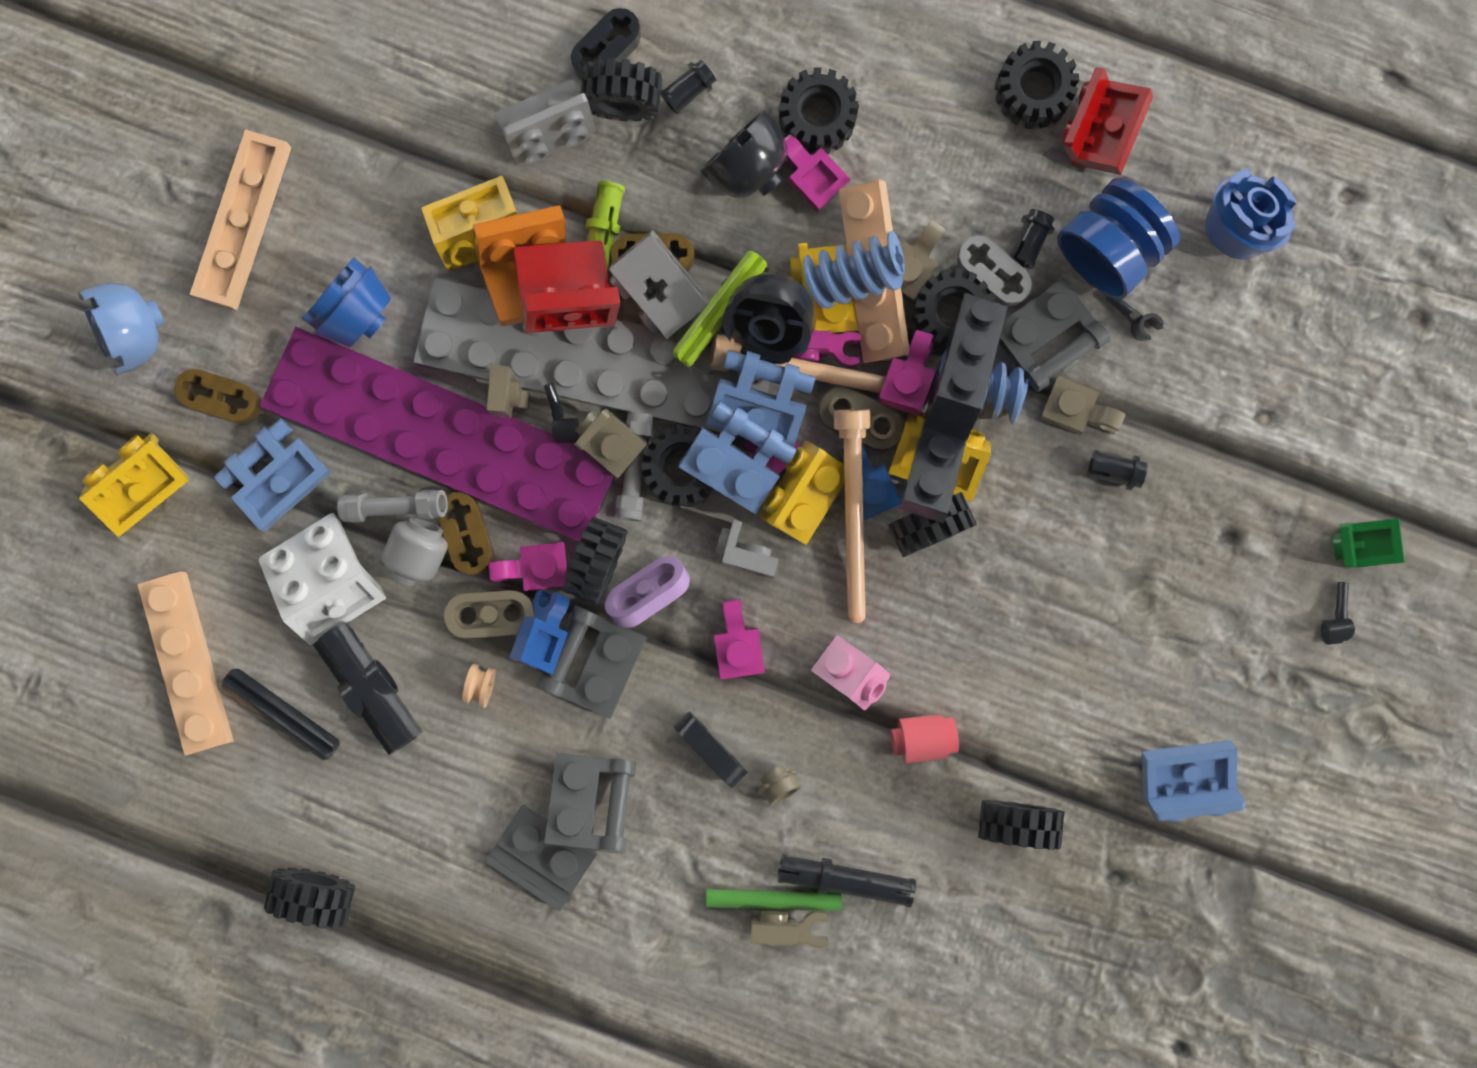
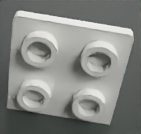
(319, 580)

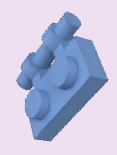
(763, 408)
(728, 468)
(281, 483)

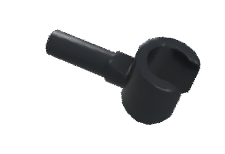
(1137, 319)
(562, 428)
(1341, 628)

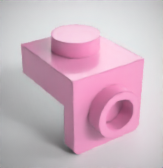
(852, 673)

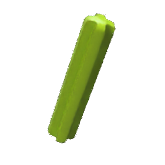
(711, 317)

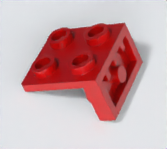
(565, 287)

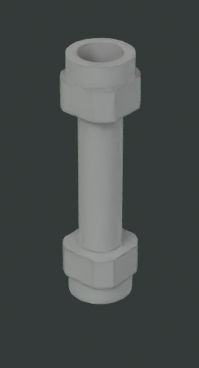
(426, 504)
(630, 504)

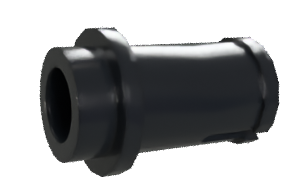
(688, 86)
(1032, 237)
(1118, 469)

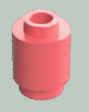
(924, 738)

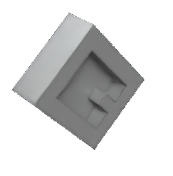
(751, 559)

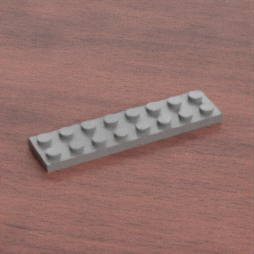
(598, 366)

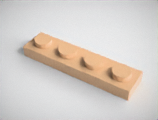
(240, 220)
(878, 316)
(185, 663)

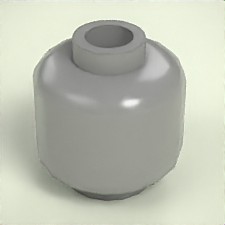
(414, 551)

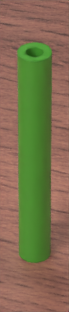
(773, 900)

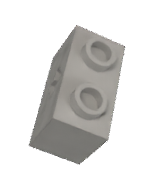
(682, 294)

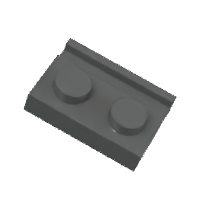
(541, 869)

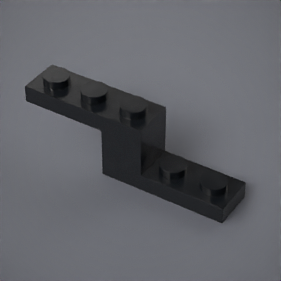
(953, 408)

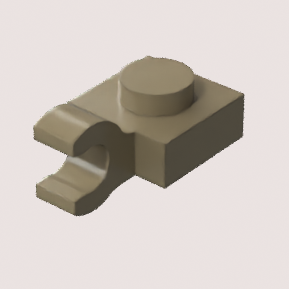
(917, 261)
(505, 393)
(1074, 406)
(777, 929)

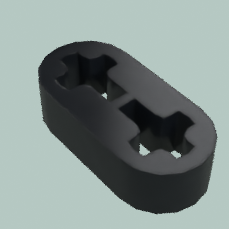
(600, 36)
(710, 749)

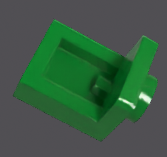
(1369, 543)

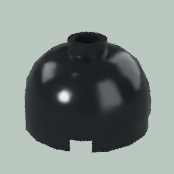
(749, 160)
(770, 317)

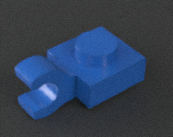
(878, 489)
(539, 637)

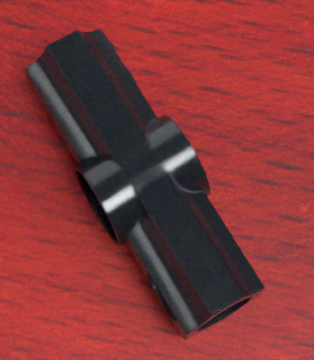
(367, 688)

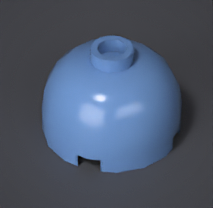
(123, 324)

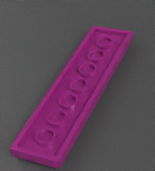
(437, 434)

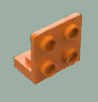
(495, 254)

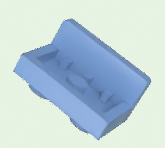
(1191, 781)

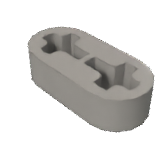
(1001, 264)

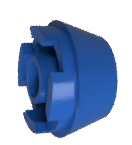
(1250, 215)
(350, 305)

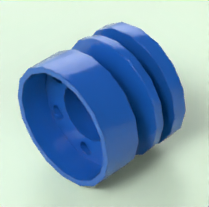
(1118, 238)

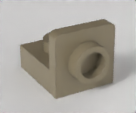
(609, 441)

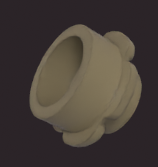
(779, 785)

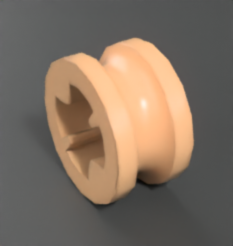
(478, 685)

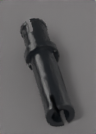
(845, 880)

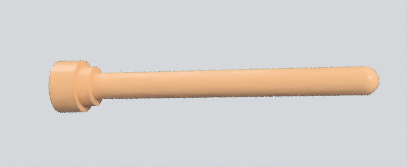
(822, 372)
(852, 427)

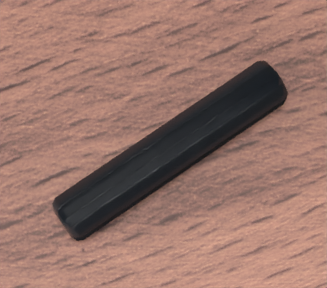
(280, 714)

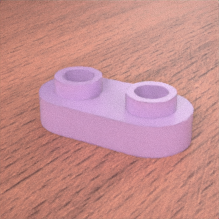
(647, 592)

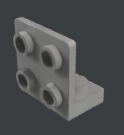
(546, 122)

